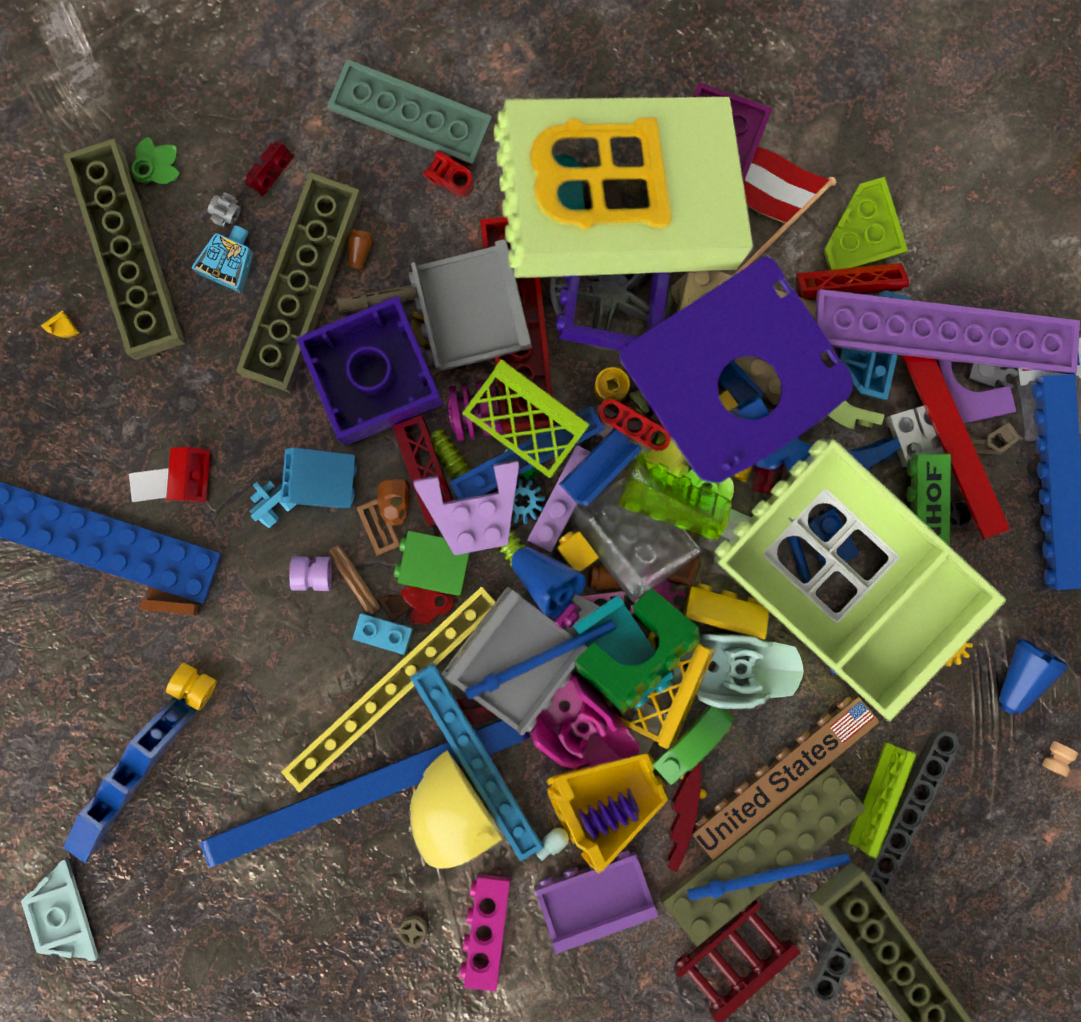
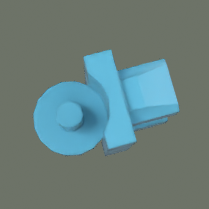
(262, 510)

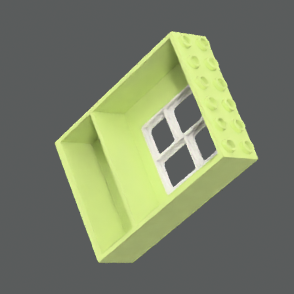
(900, 619)

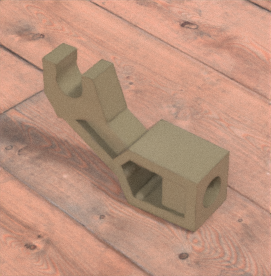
(1005, 434)

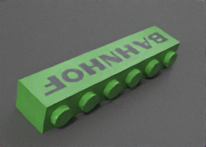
(931, 491)

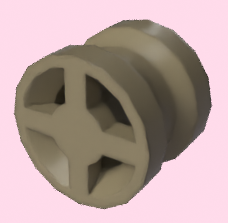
(412, 936)

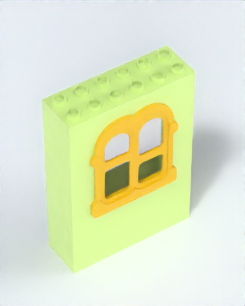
(690, 173)

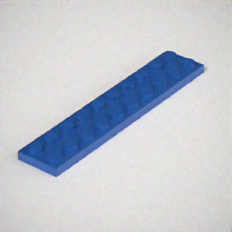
(107, 544)

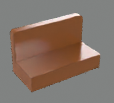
(166, 602)

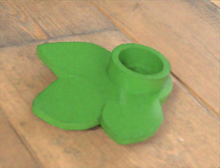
(158, 160)

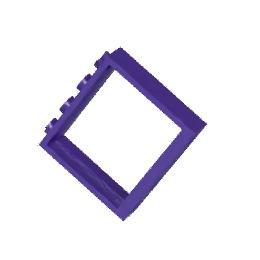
(605, 338)

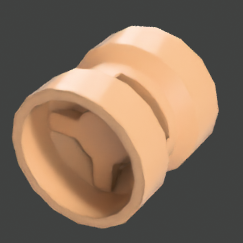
(1060, 758)

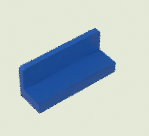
(599, 467)

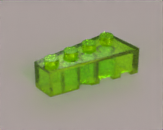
(673, 499)

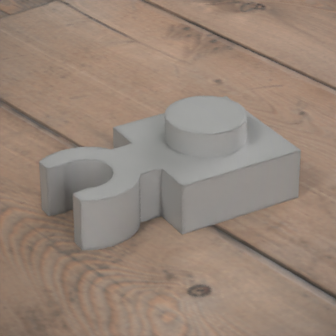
(988, 375)

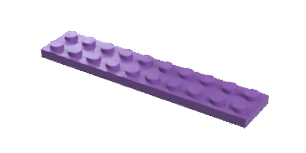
(948, 332)

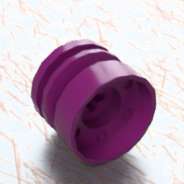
(457, 405)

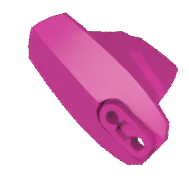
(583, 732)

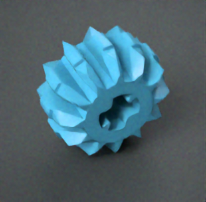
(528, 510)

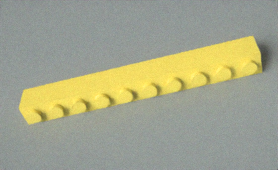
(387, 691)

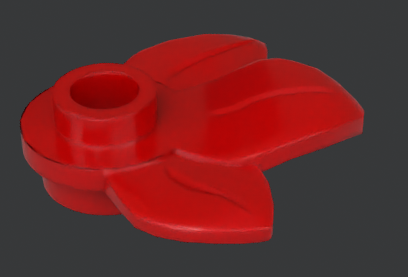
(424, 604)

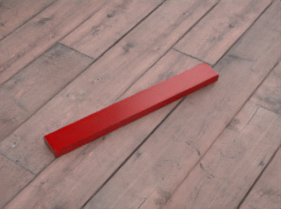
(956, 441)

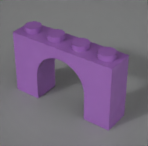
(977, 405)

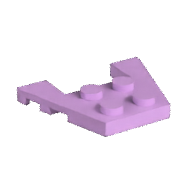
(473, 521)

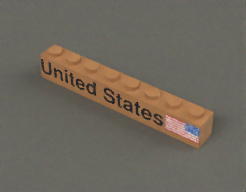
(783, 776)

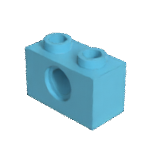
(383, 633)

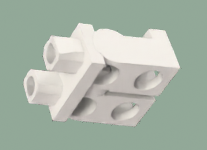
(914, 433)

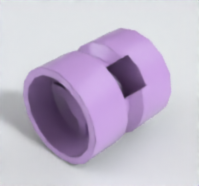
(310, 573)

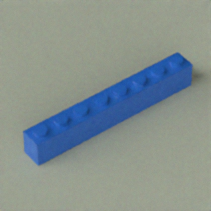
(1060, 478)

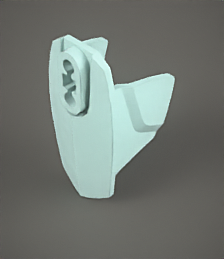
(746, 671)

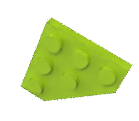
(866, 230)

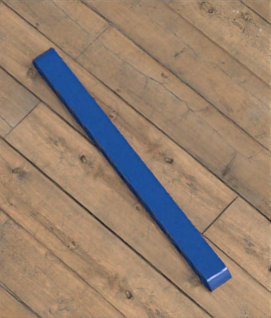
(343, 798)

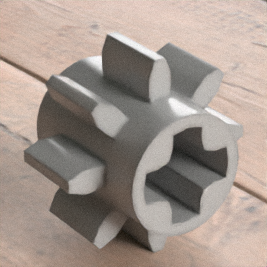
(224, 209)

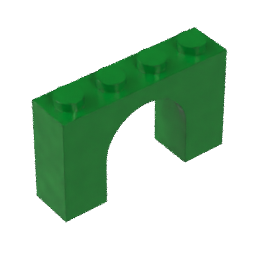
(626, 683)

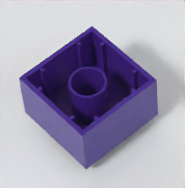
(369, 371)

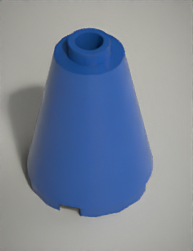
(547, 580)
(1029, 676)

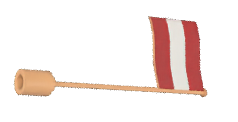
(780, 192)

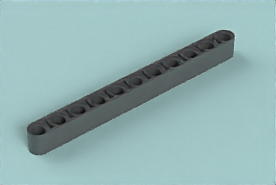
(895, 854)

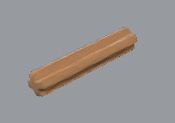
(354, 580)

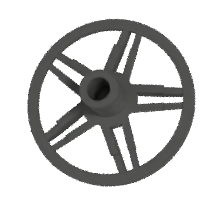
(607, 295)

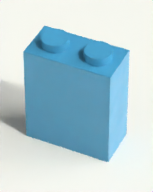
(318, 478)

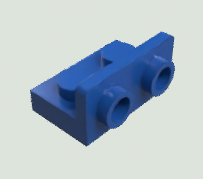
(825, 527)

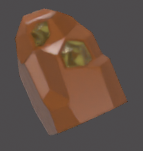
(393, 500)

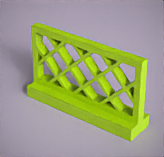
(539, 399)
(881, 798)

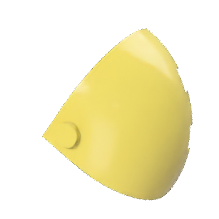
(450, 816)

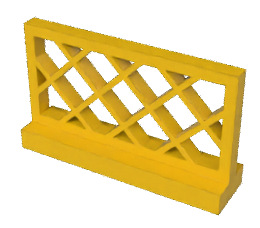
(682, 700)

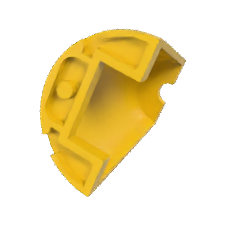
(594, 783)

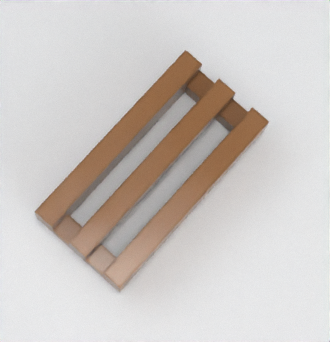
(387, 547)

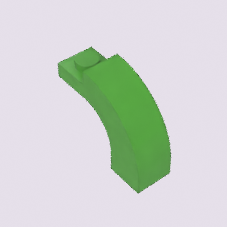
(695, 744)

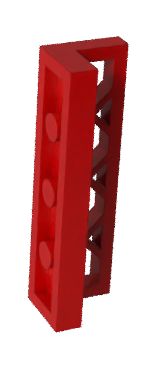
(853, 280)

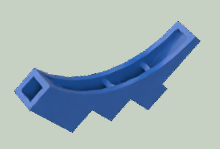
(797, 450)

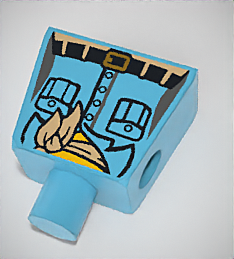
(226, 260)

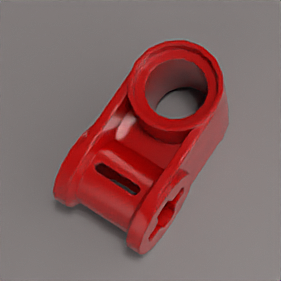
(446, 171)

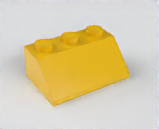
(726, 611)

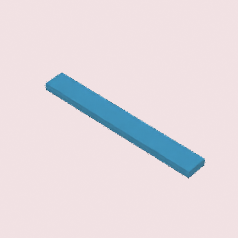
(476, 761)

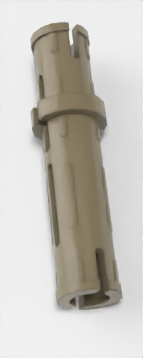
(365, 300)

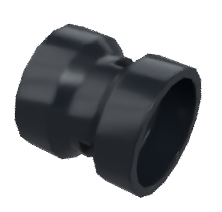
(960, 514)

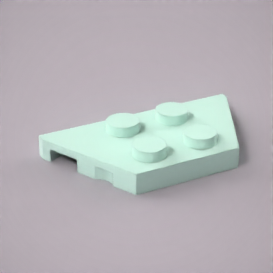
(58, 916)

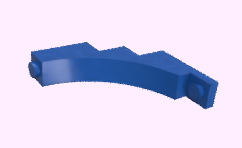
(124, 779)

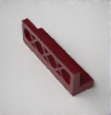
(413, 462)

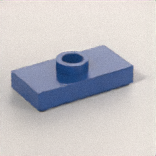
(739, 383)

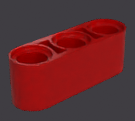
(641, 435)

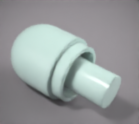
(553, 842)

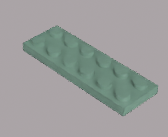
(409, 112)

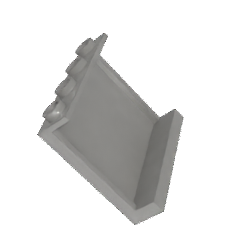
(470, 307)
(503, 639)

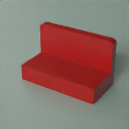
(188, 474)

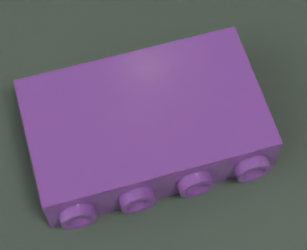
(595, 904)

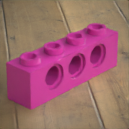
(485, 975)

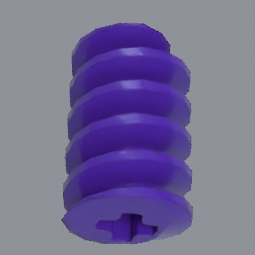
(610, 814)

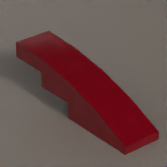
(686, 804)

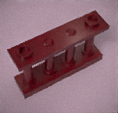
(741, 987)

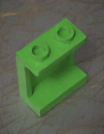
(431, 564)

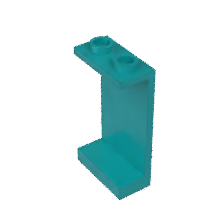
(626, 643)

